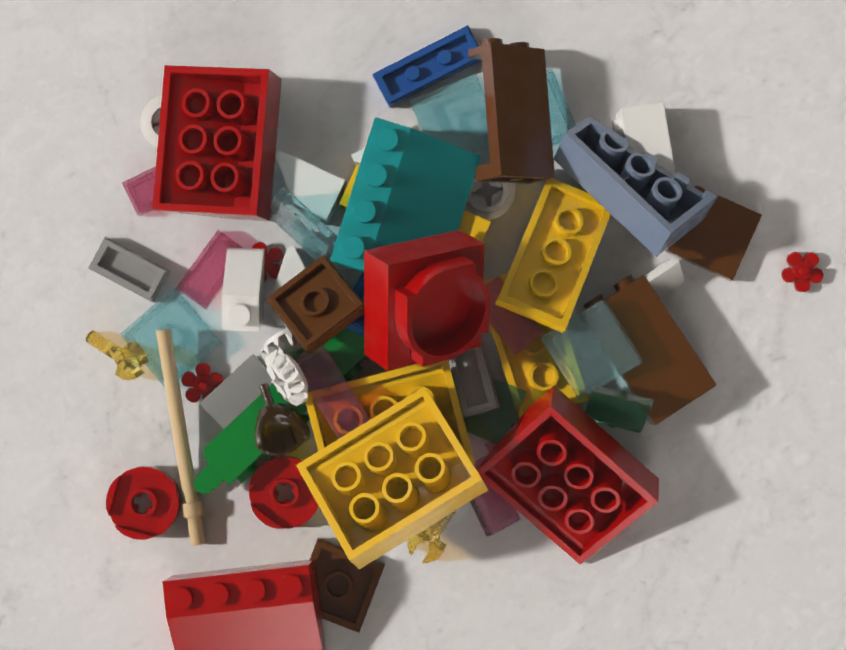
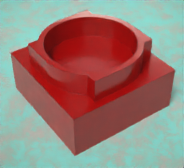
(424, 300)

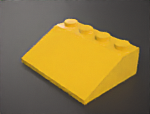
(390, 387)
(391, 478)

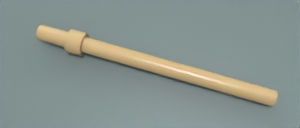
(192, 507)

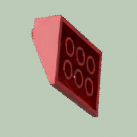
(217, 142)
(569, 476)
(246, 608)

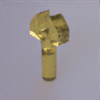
(123, 356)
(431, 535)

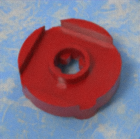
(264, 494)
(126, 513)

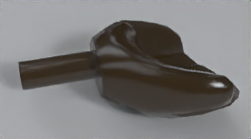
(279, 427)

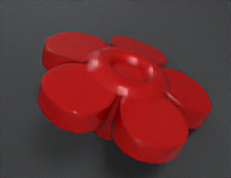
(274, 255)
(802, 271)
(201, 383)

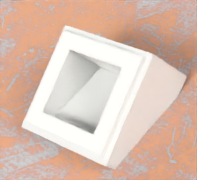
(666, 277)

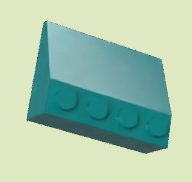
(403, 192)

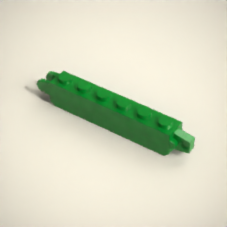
(234, 451)

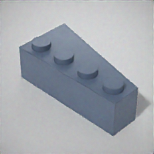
(632, 185)

